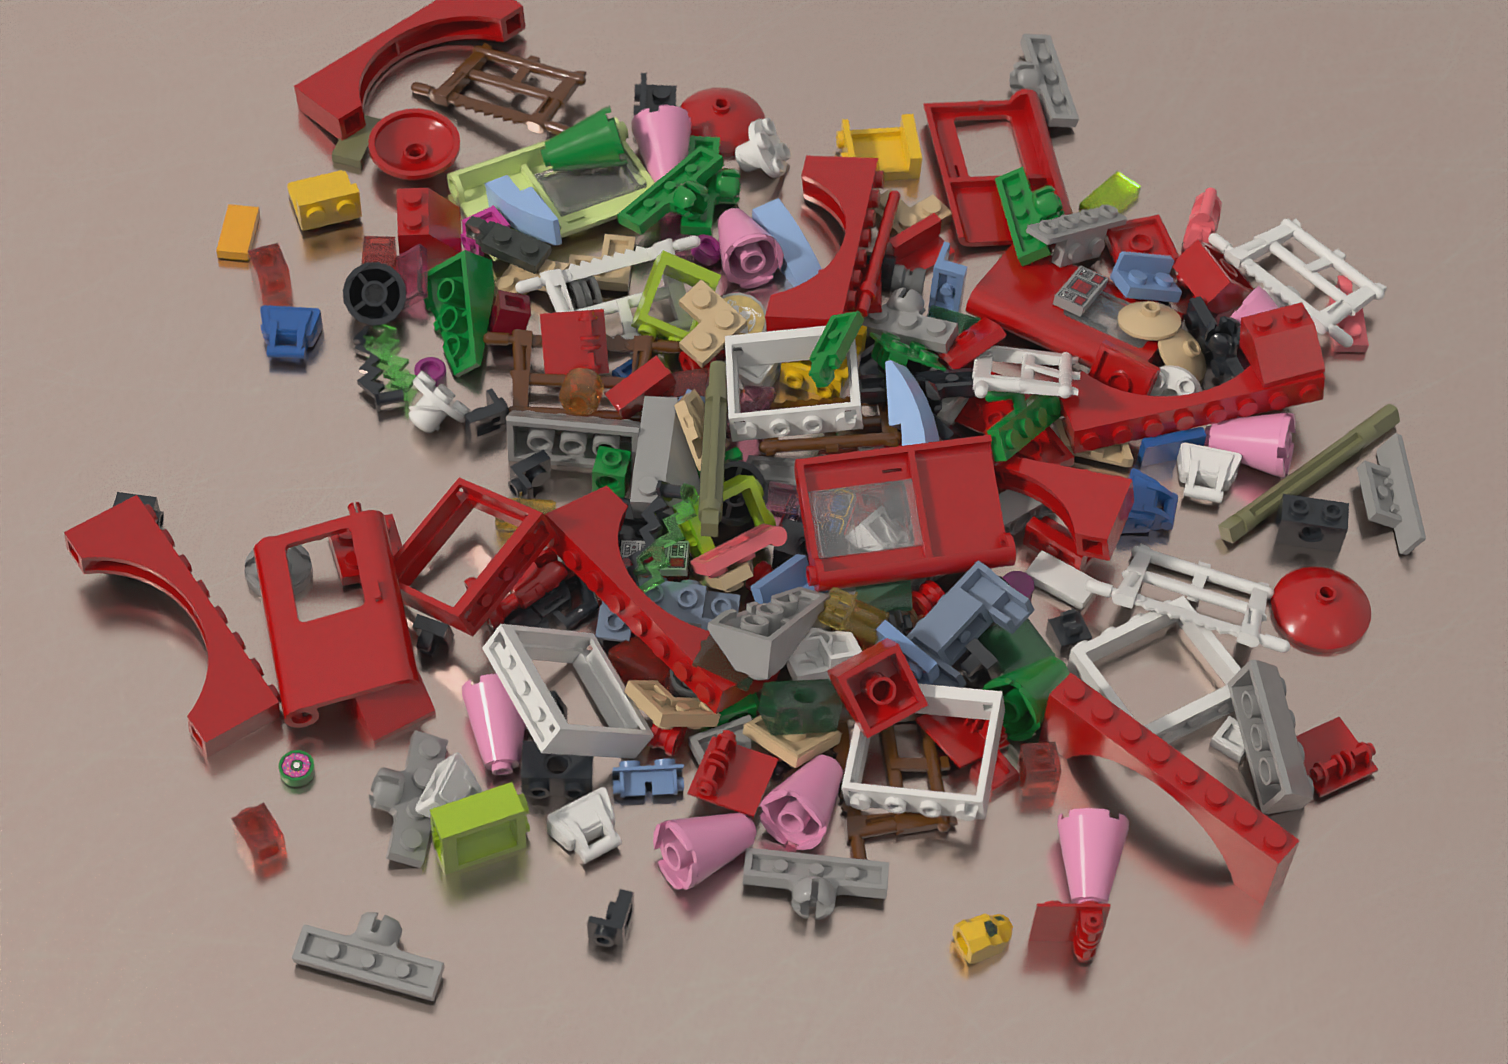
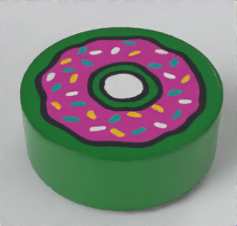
(296, 768)

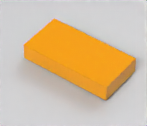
(238, 232)

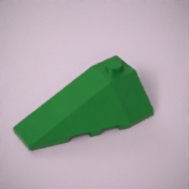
(461, 304)

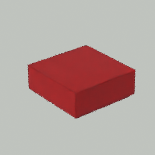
(1003, 776)

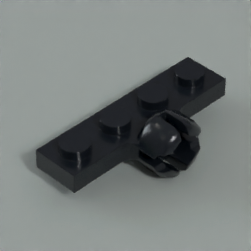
(1216, 340)
(934, 384)

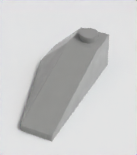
(660, 455)
(767, 633)

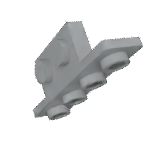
(1078, 234)
(1391, 494)

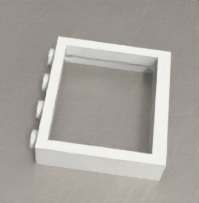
(778, 348)
(1139, 626)
(511, 655)
(944, 702)

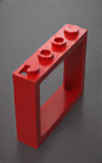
(499, 575)

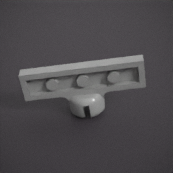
(1045, 76)
(906, 320)
(399, 794)
(815, 878)
(370, 956)

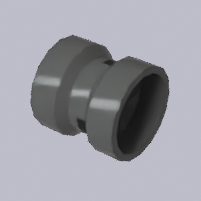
(909, 279)

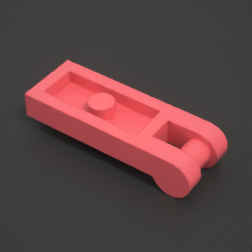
(738, 550)

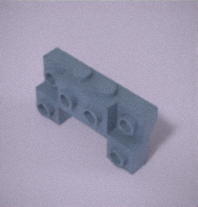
(684, 600)
(965, 614)

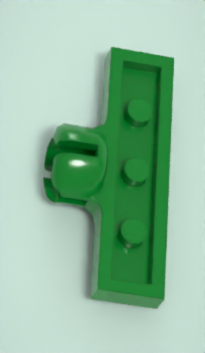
(721, 189)
(675, 192)
(1026, 208)

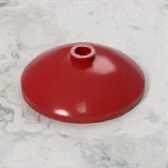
(724, 115)
(414, 144)
(1318, 621)

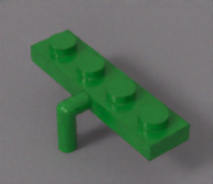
(1021, 424)

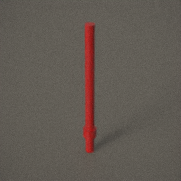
(868, 289)

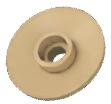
(1149, 320)
(1184, 352)

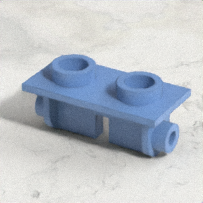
(661, 774)

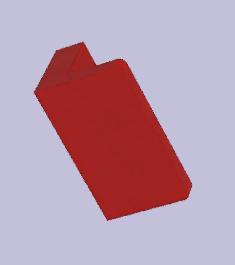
(918, 244)
(648, 380)
(1054, 540)

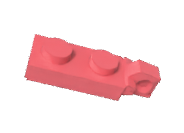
(1352, 325)

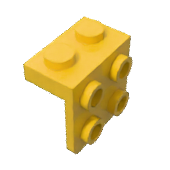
(325, 200)

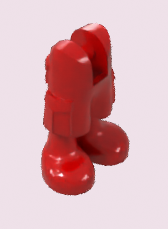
(539, 578)

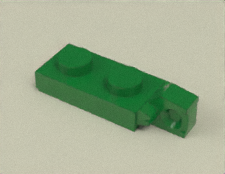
(833, 346)

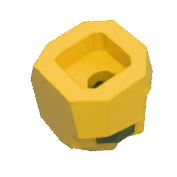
(982, 936)

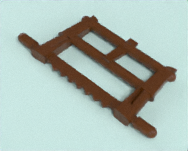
(469, 70)
(522, 378)
(831, 442)
(865, 826)

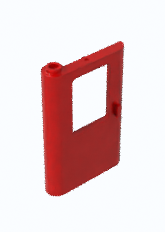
(976, 200)
(343, 651)

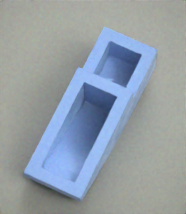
(524, 210)
(798, 258)
(908, 406)

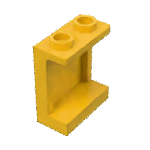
(894, 147)
(796, 373)

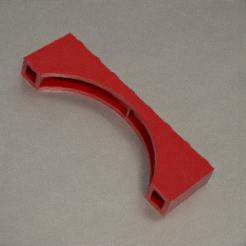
(338, 91)
(850, 193)
(1110, 417)
(1086, 501)
(133, 545)
(590, 548)
(1249, 841)

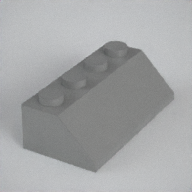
(568, 438)
(1270, 738)

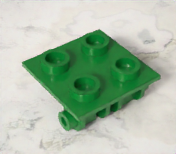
(890, 348)

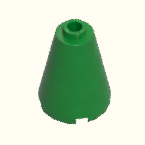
(586, 145)
(1027, 695)

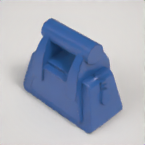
(290, 330)
(1148, 499)

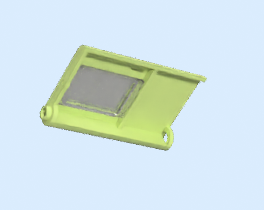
(575, 196)

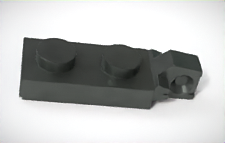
(508, 244)

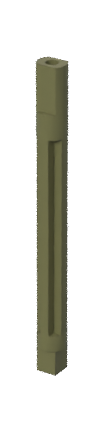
(713, 451)
(1309, 473)

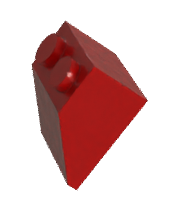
(428, 221)
(1211, 277)
(1281, 345)
(877, 687)
(392, 709)

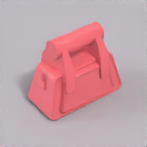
(1203, 218)

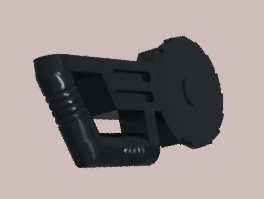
(553, 606)

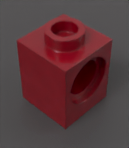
(510, 312)

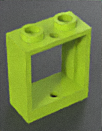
(679, 270)
(752, 494)
(479, 827)

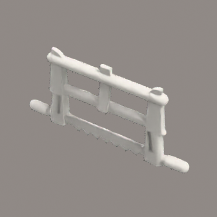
(1271, 241)
(673, 289)
(1026, 384)
(1137, 572)

